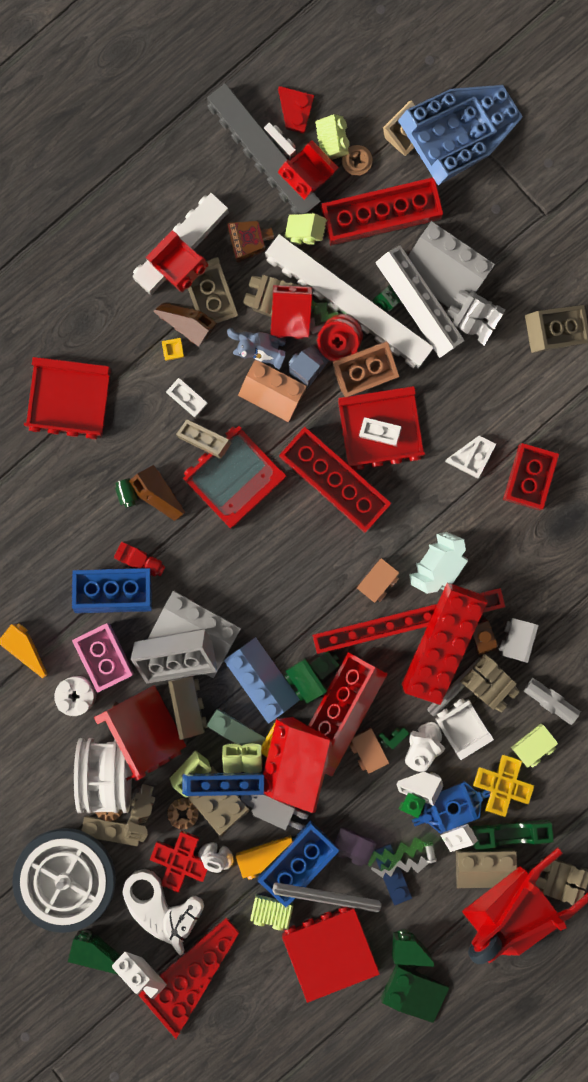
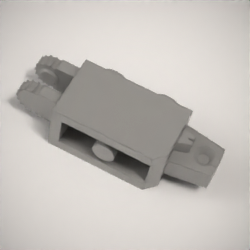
(273, 811)

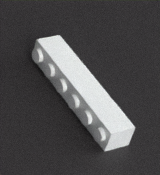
(191, 231)
(419, 301)

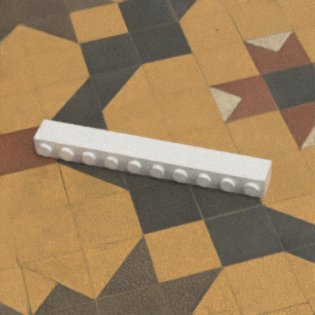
(348, 301)

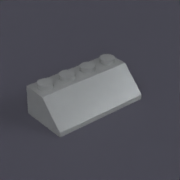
(174, 656)

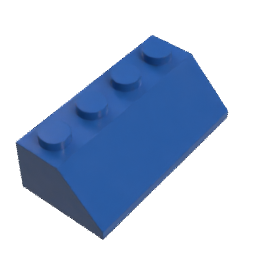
(111, 590)
(299, 861)

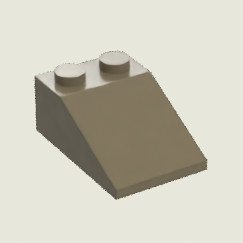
(212, 294)
(557, 328)

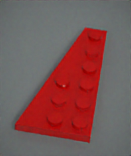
(190, 977)

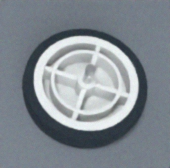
(64, 880)

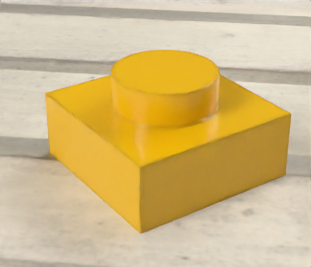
(172, 349)

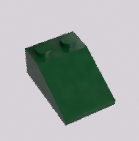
(92, 952)
(414, 993)

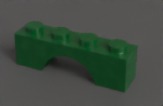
(519, 832)

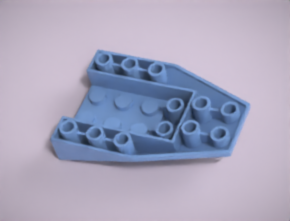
(459, 127)

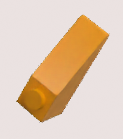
(22, 647)
(258, 858)

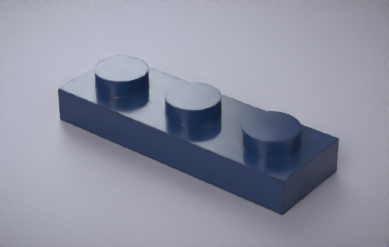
(396, 883)

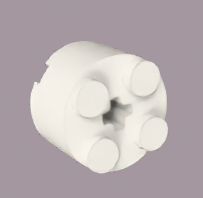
(67, 703)

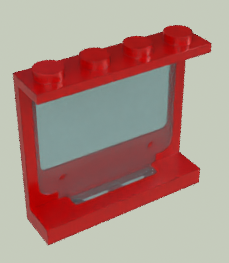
(236, 480)

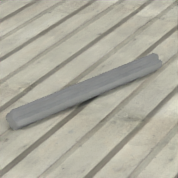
(326, 897)

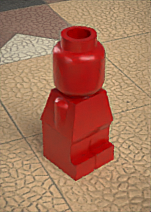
(138, 559)

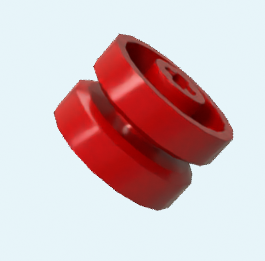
(339, 337)

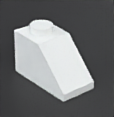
(422, 785)

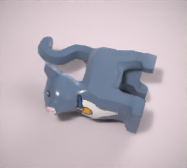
(259, 346)

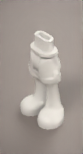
(215, 861)

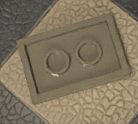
(220, 811)

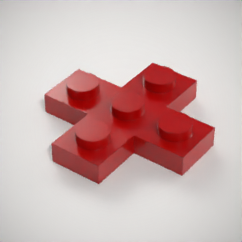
(179, 861)

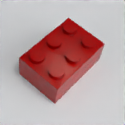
(530, 476)

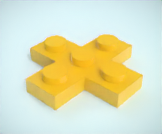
(503, 785)

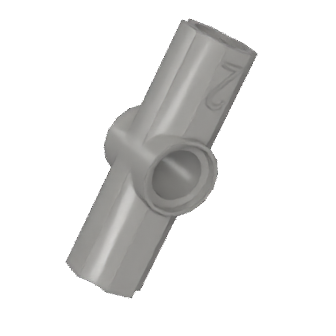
(552, 701)

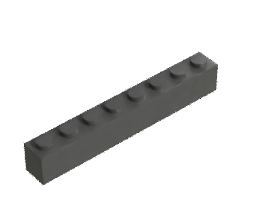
(258, 146)

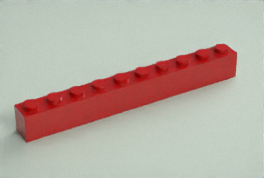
(389, 625)

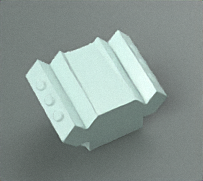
(440, 564)

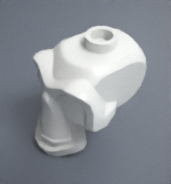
(424, 747)

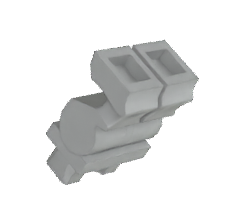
(471, 315)

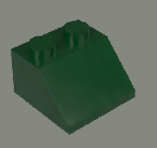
(305, 680)
(409, 950)

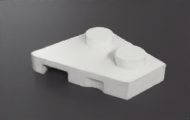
(472, 456)

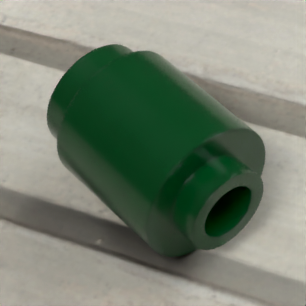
(126, 493)

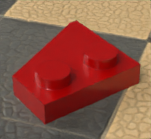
(295, 108)

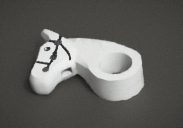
(155, 916)

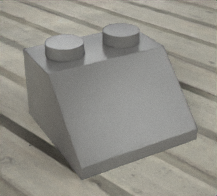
(518, 639)

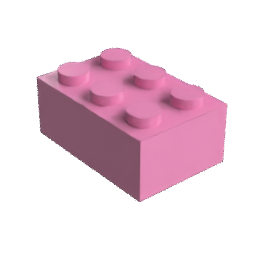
(103, 657)

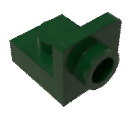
(386, 299)
(325, 664)
(397, 736)

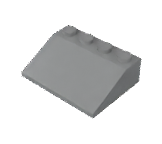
(448, 265)
(185, 616)

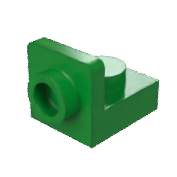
(412, 805)

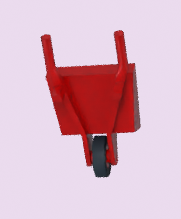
(515, 915)

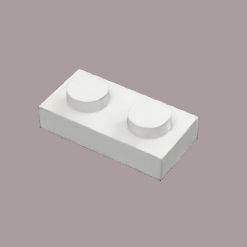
(276, 137)
(186, 397)
(380, 431)
(459, 837)

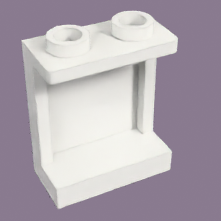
(463, 728)
(138, 974)

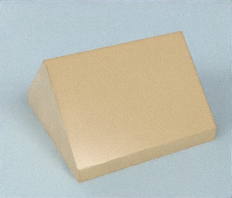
(396, 135)

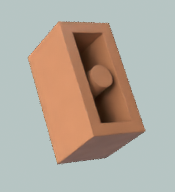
(378, 580)
(369, 751)

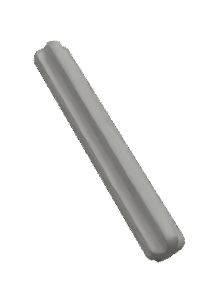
(452, 691)

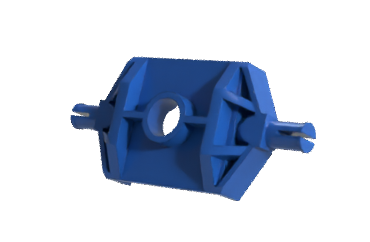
(468, 808)

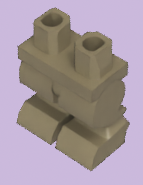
(263, 300)
(497, 687)
(141, 810)
(555, 881)

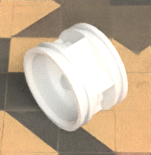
(101, 778)

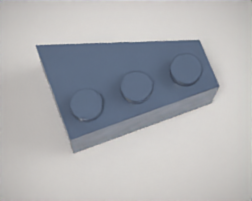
(307, 365)

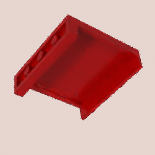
(68, 397)
(388, 406)
(143, 732)
(329, 953)

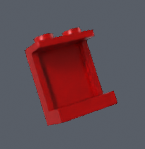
(308, 170)
(177, 261)
(291, 311)

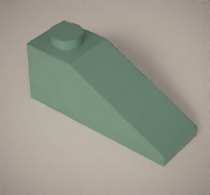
(234, 729)

